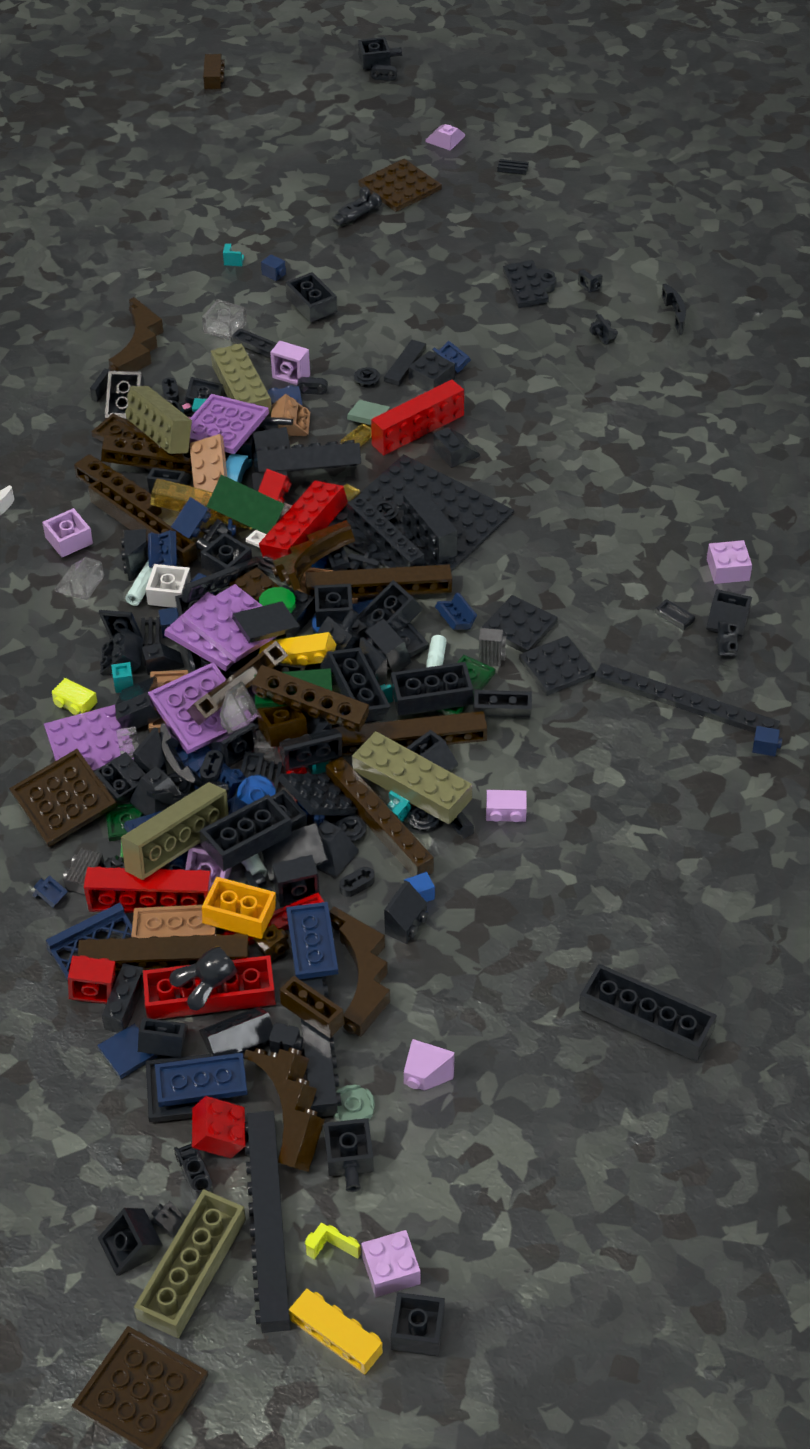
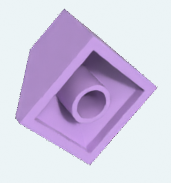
(446, 137)
(428, 1066)

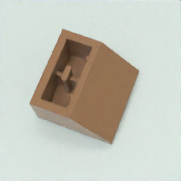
(288, 408)

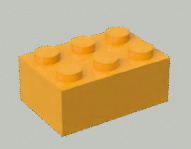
(238, 907)

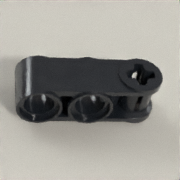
(191, 1160)

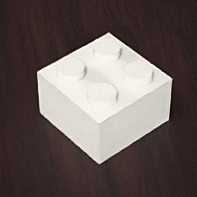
(165, 584)

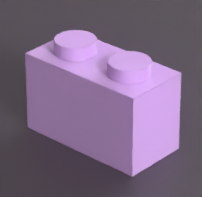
(506, 805)

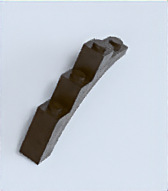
(304, 555)
(300, 1123)

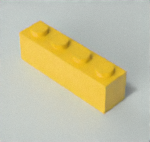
(305, 649)
(336, 1331)

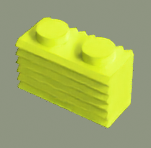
(74, 697)

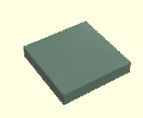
(365, 411)

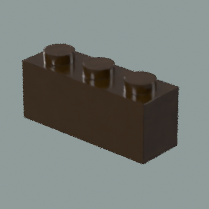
(213, 71)
(311, 1006)

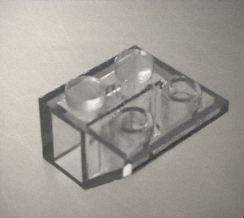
(81, 578)

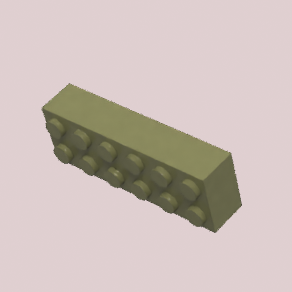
(239, 376)
(158, 419)
(412, 777)
(172, 830)
(190, 1263)

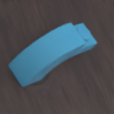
(237, 465)

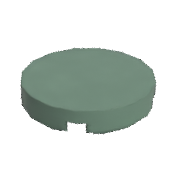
(360, 1107)

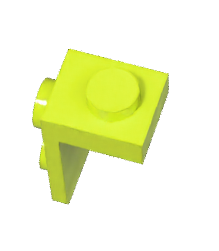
(323, 1234)

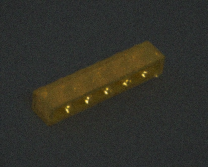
(175, 496)

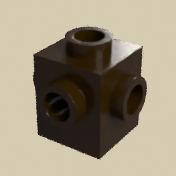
(273, 942)

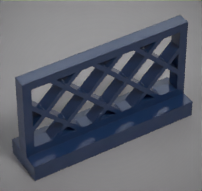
(84, 930)

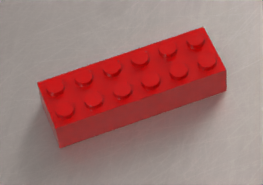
(417, 417)
(307, 515)
(164, 887)
(247, 989)

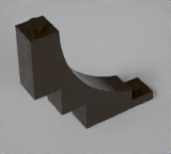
(137, 352)
(364, 947)

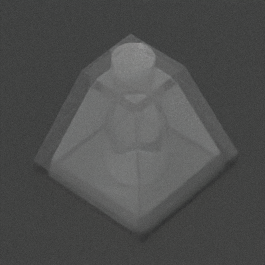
(237, 708)

